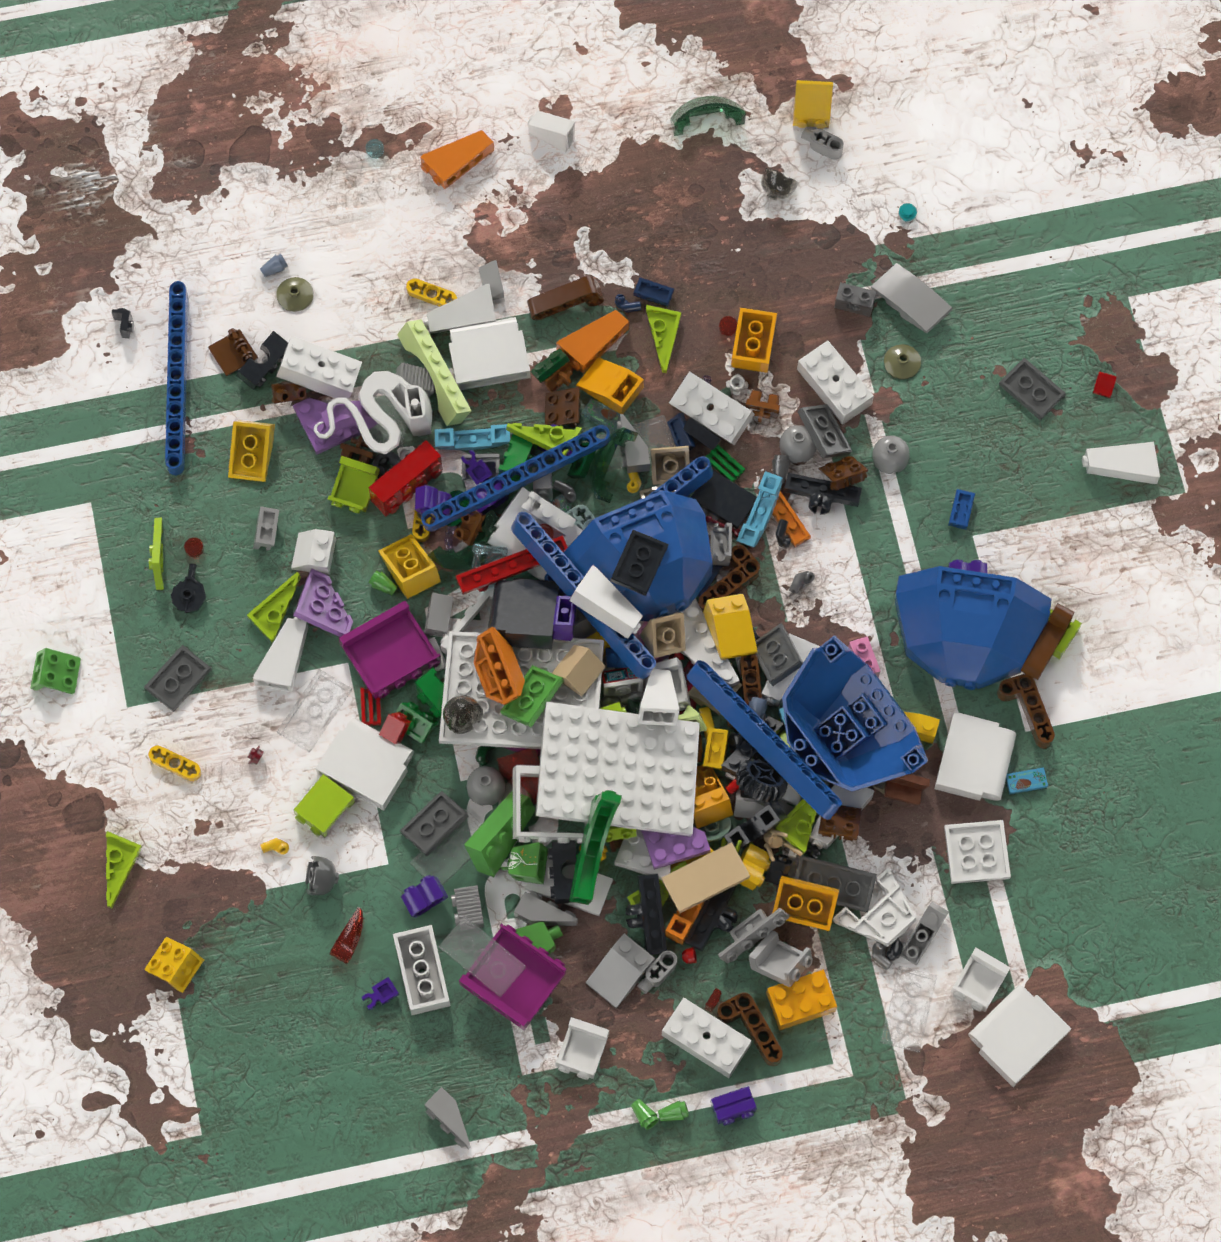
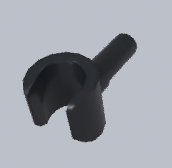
(813, 852)

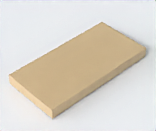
(705, 877)

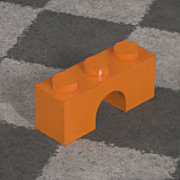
(682, 923)

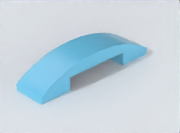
(472, 439)
(762, 510)

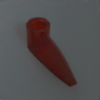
(348, 940)

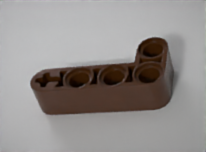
(565, 297)
(739, 572)
(1048, 641)
(749, 689)
(1030, 711)
(762, 1027)

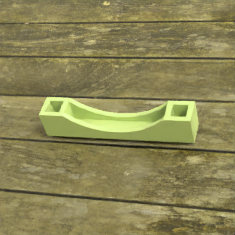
(450, 399)

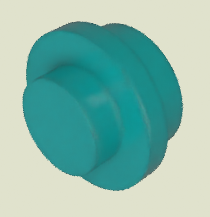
(907, 212)

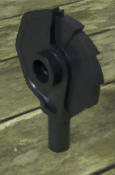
(189, 594)

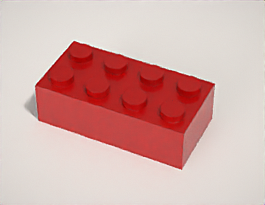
(403, 479)

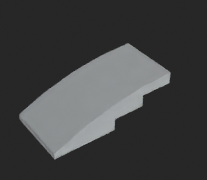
(911, 298)

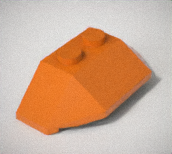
(498, 667)

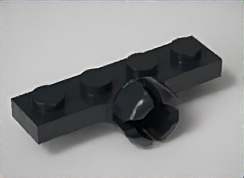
(820, 492)
(744, 749)
(649, 914)
(712, 916)

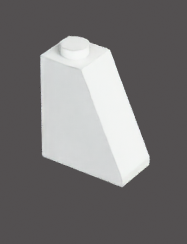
(552, 130)

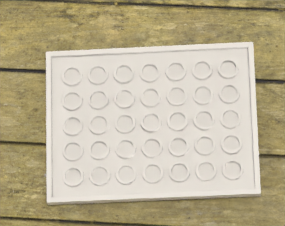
(494, 727)
(608, 750)

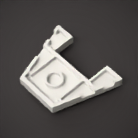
(886, 919)

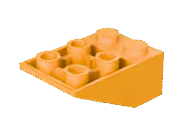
(611, 385)
(710, 798)

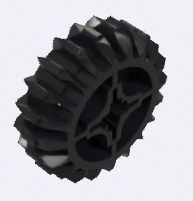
(761, 781)

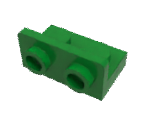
(420, 723)

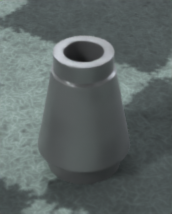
(780, 466)

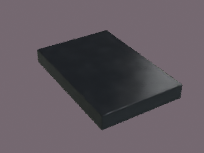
(725, 499)
(639, 562)

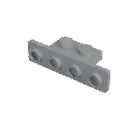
(751, 931)

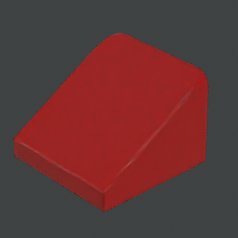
(1104, 384)

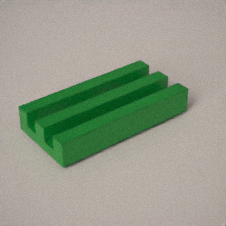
(731, 460)

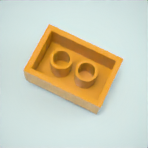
(753, 340)
(806, 902)
(803, 1001)

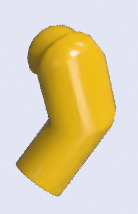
(635, 482)
(275, 844)

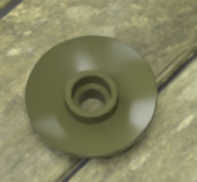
(295, 301)
(902, 369)

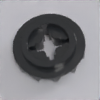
(382, 459)

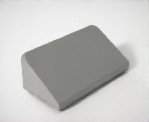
(490, 275)

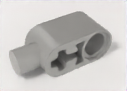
(820, 146)
(647, 983)

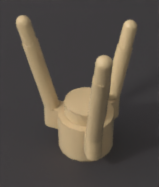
(774, 840)

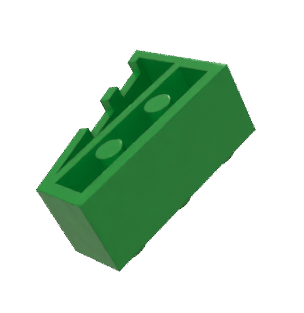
(518, 452)
(430, 692)

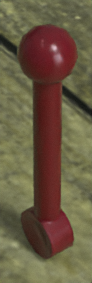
(709, 519)

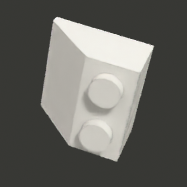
(314, 551)

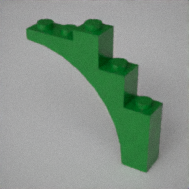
(594, 837)

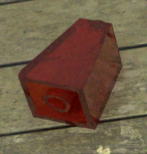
(526, 757)

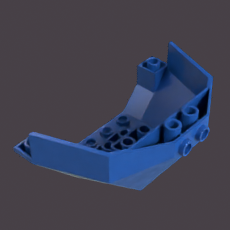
(663, 517)
(969, 624)
(848, 721)

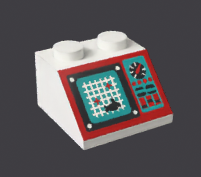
(620, 682)

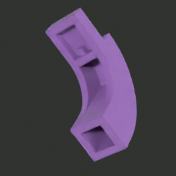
(343, 418)

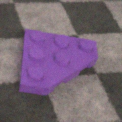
(310, 412)
(322, 606)
(671, 848)

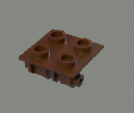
(232, 351)
(562, 407)
(844, 472)
(843, 823)

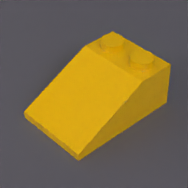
(812, 104)
(250, 450)
(410, 566)
(730, 626)

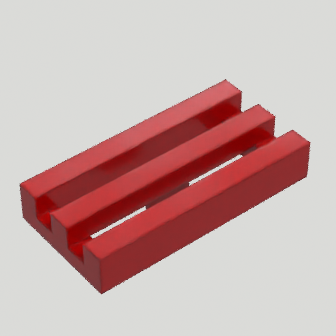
(363, 714)

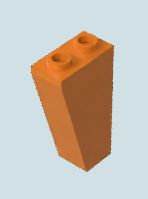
(456, 158)
(593, 340)

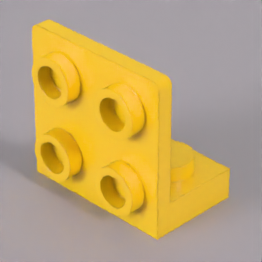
(174, 964)

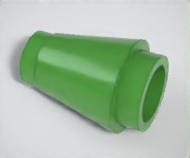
(382, 583)
(674, 1112)
(644, 1114)

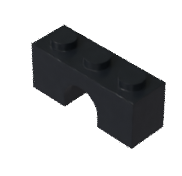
(254, 373)
(757, 825)
(562, 855)

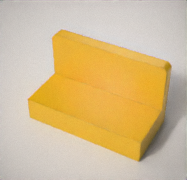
(716, 748)

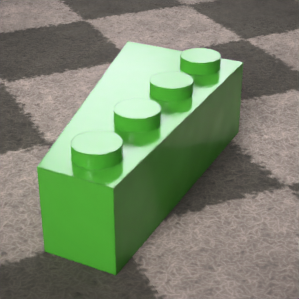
(494, 838)

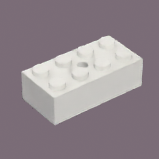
(319, 368)
(835, 382)
(726, 419)
(419, 951)
(720, 1051)

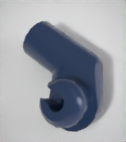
(625, 306)

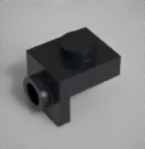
(125, 317)
(778, 868)

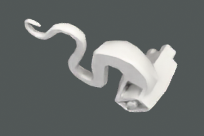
(407, 399)

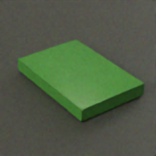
(537, 690)

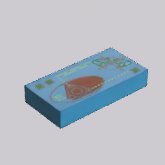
(1026, 781)

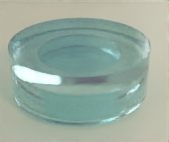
(374, 148)

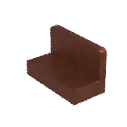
(906, 788)

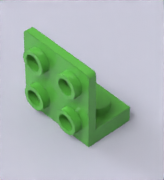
(55, 671)

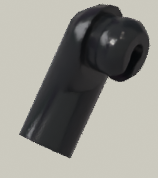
(780, 534)
(895, 950)

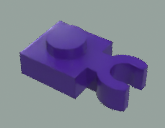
(478, 469)
(383, 992)

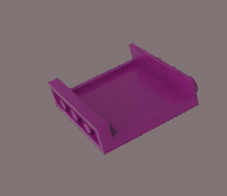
(389, 650)
(531, 987)

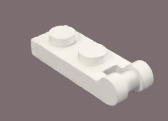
(548, 514)

